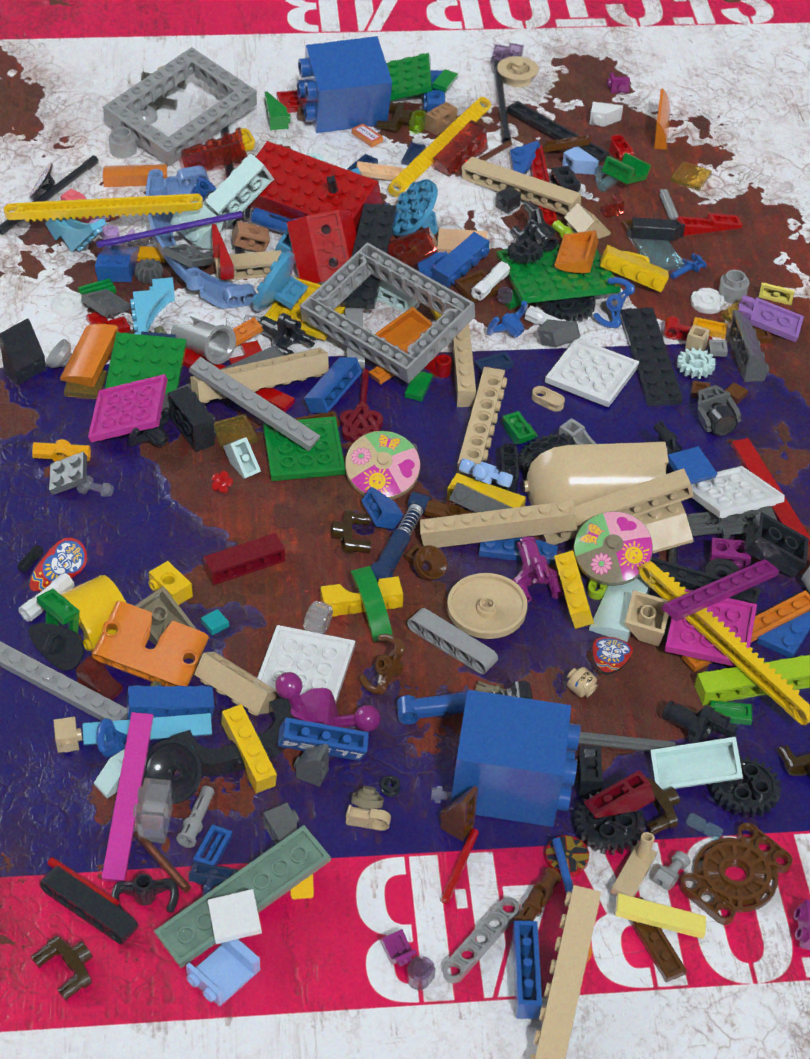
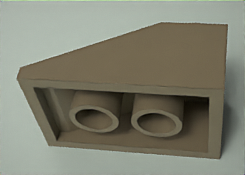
(164, 611)

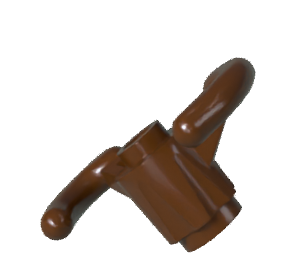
(386, 666)

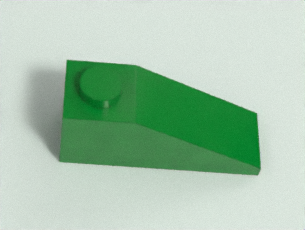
(276, 113)

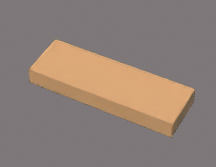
(378, 171)

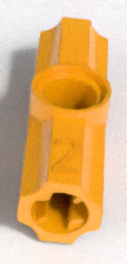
(60, 450)

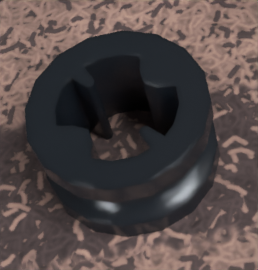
(386, 790)

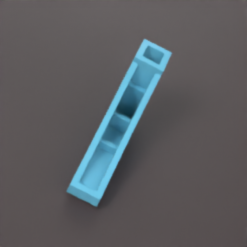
(75, 233)
(151, 302)

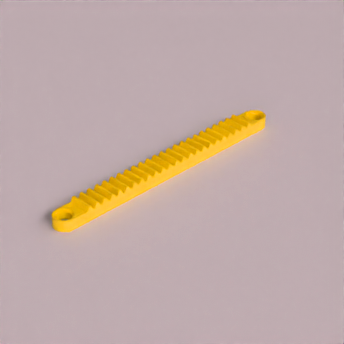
(425, 159)
(102, 207)
(731, 646)

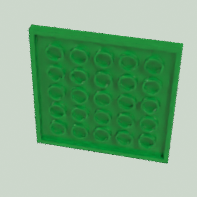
(544, 282)

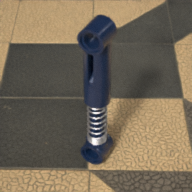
(400, 537)

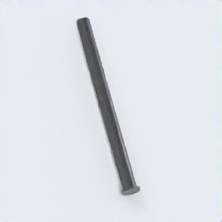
(622, 742)

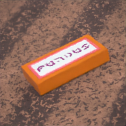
(367, 135)

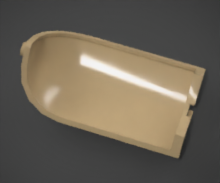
(592, 471)

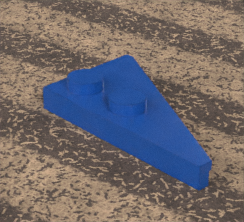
(523, 156)
(788, 636)

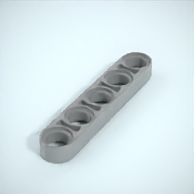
(476, 948)

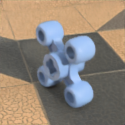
(485, 472)

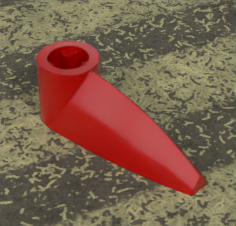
(675, 330)
(440, 366)

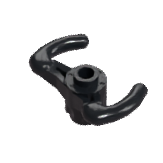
(156, 436)
(146, 889)

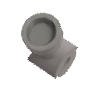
(668, 875)

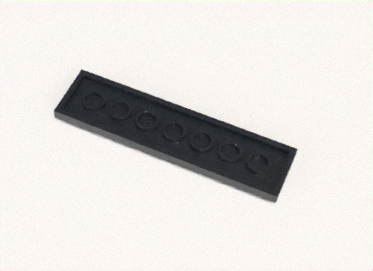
(376, 229)
(649, 348)

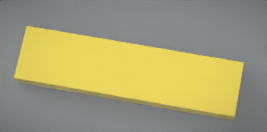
(660, 916)

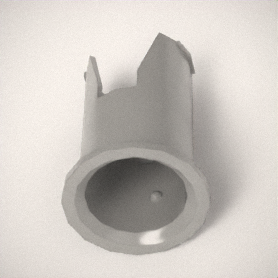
(207, 339)

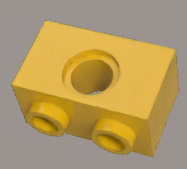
(172, 580)

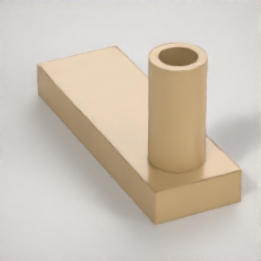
(636, 867)

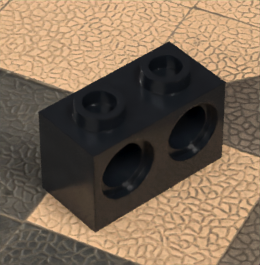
(565, 178)
(589, 770)

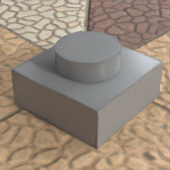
(718, 347)

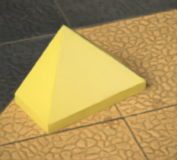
(776, 293)

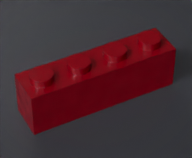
(244, 559)

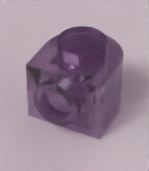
(420, 973)

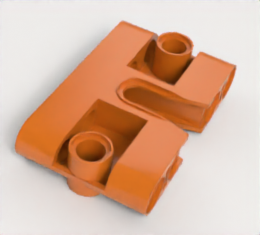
(128, 651)

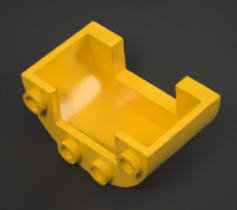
(95, 602)

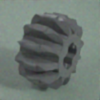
(148, 270)

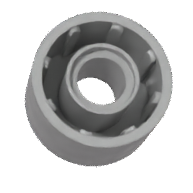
(122, 143)
(733, 286)

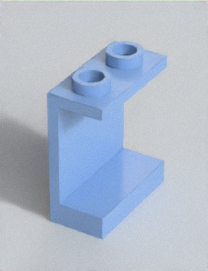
(224, 971)

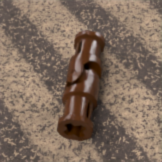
(539, 895)

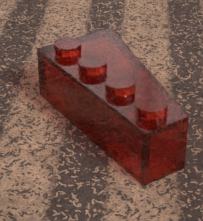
(468, 143)
(216, 151)
(414, 247)

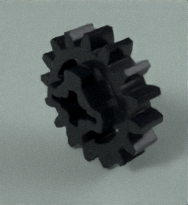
(525, 251)

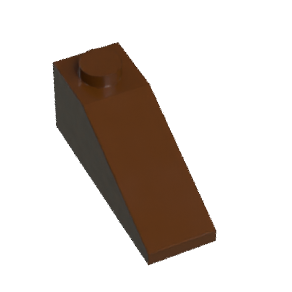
(460, 815)

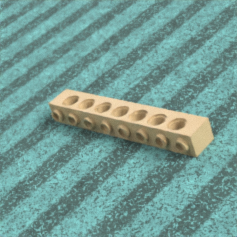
(483, 416)

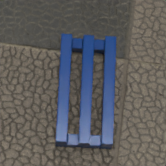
(221, 832)

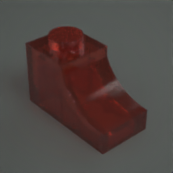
(97, 678)

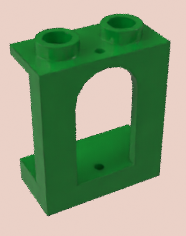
(624, 170)
(59, 609)

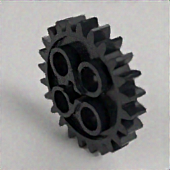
(570, 308)
(541, 445)
(752, 794)
(613, 825)

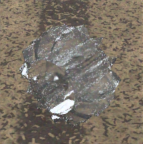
(318, 617)

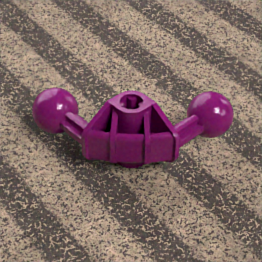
(320, 707)

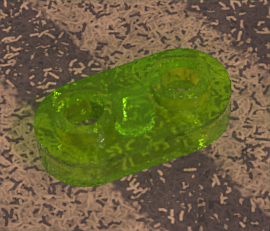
(417, 121)

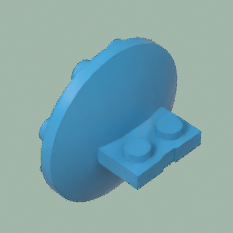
(416, 208)
(279, 285)

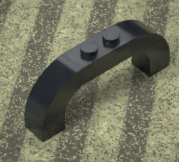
(228, 759)

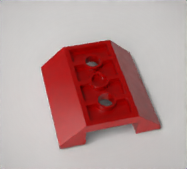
(315, 249)

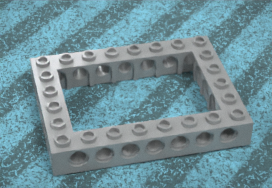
(238, 100)
(454, 308)

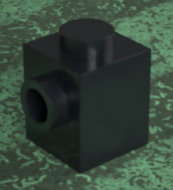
(508, 199)

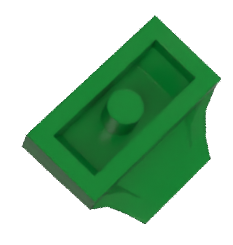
(518, 428)

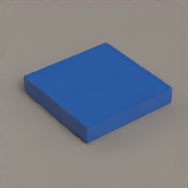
(695, 464)

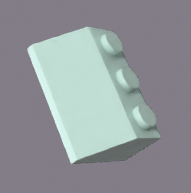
(199, 235)

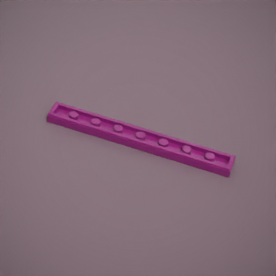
(720, 590)

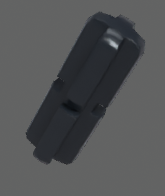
(27, 561)

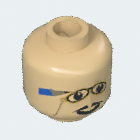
(582, 682)

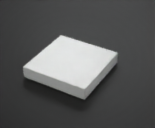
(234, 916)

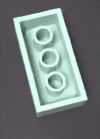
(240, 187)

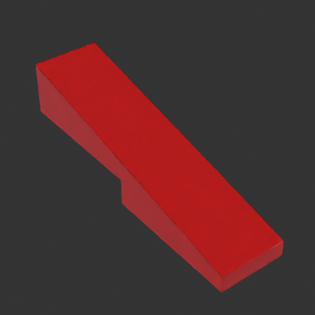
(712, 223)
(220, 251)

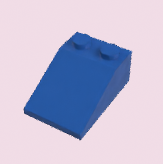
(117, 263)

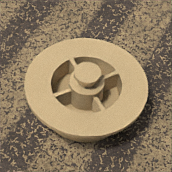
(517, 71)

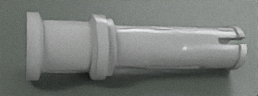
(193, 823)

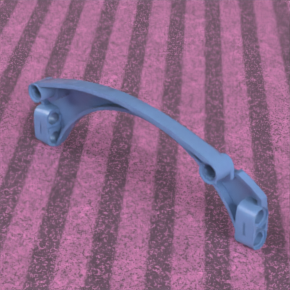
(214, 290)

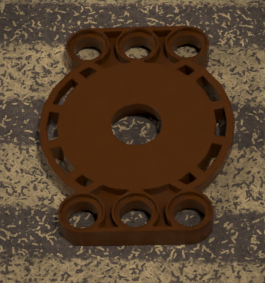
(741, 853)

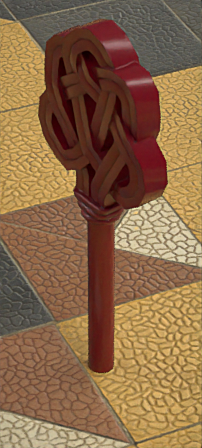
(353, 420)

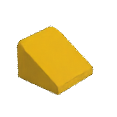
(303, 889)

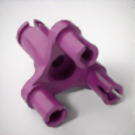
(536, 569)

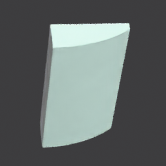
(613, 609)
(697, 763)

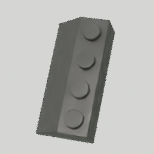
(747, 349)

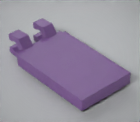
(771, 317)

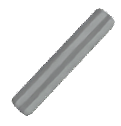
(668, 204)

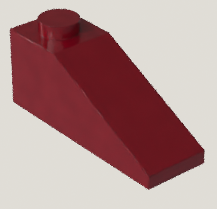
(623, 797)

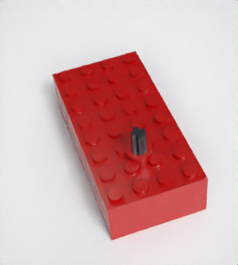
(311, 186)

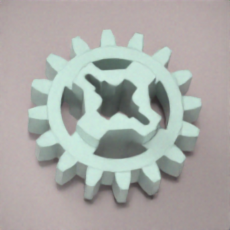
(696, 363)

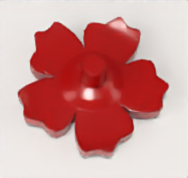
(221, 482)

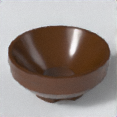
(435, 559)

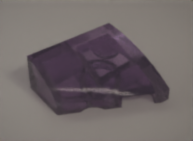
(501, 52)

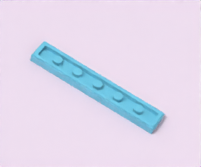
(161, 729)

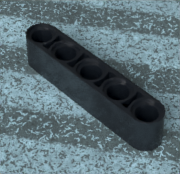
(89, 905)

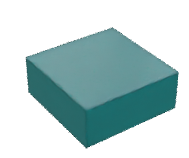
(215, 622)

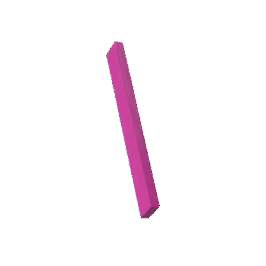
(127, 796)

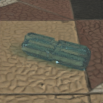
(700, 824)

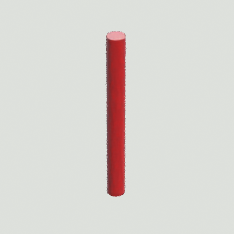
(53, 862)
(448, 892)

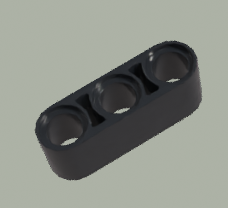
(510, 465)

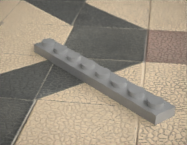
(254, 403)
(60, 685)

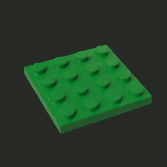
(410, 76)
(144, 357)
(291, 461)

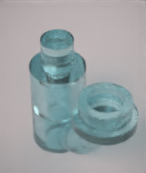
(606, 183)

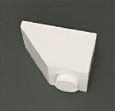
(605, 114)

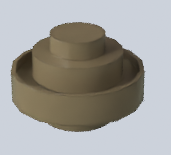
(367, 798)

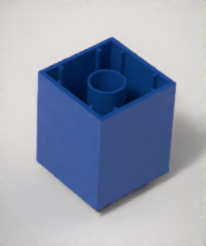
(344, 84)
(516, 757)

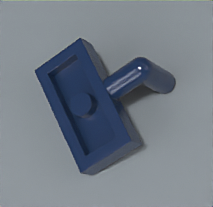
(209, 875)

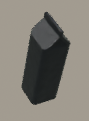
(656, 229)

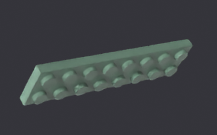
(269, 877)

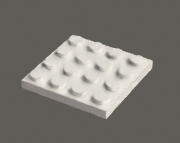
(592, 372)
(735, 492)
(313, 656)

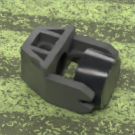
(717, 412)

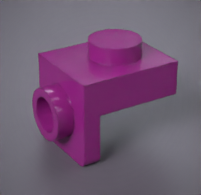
(618, 84)
(397, 948)

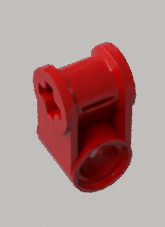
(619, 147)

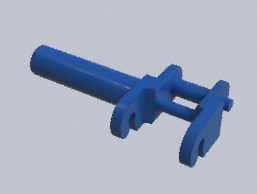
(689, 265)

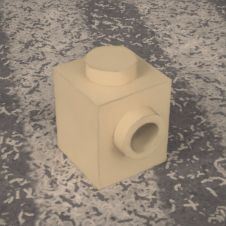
(697, 338)
(67, 734)

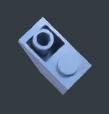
(580, 161)

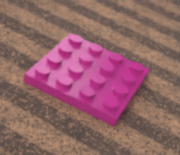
(128, 407)
(688, 641)

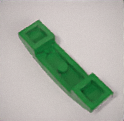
(372, 602)

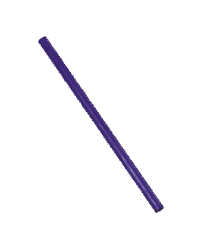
(169, 229)

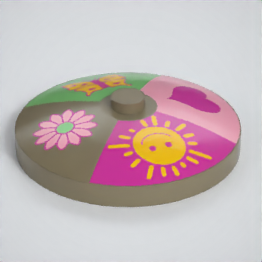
(613, 548)

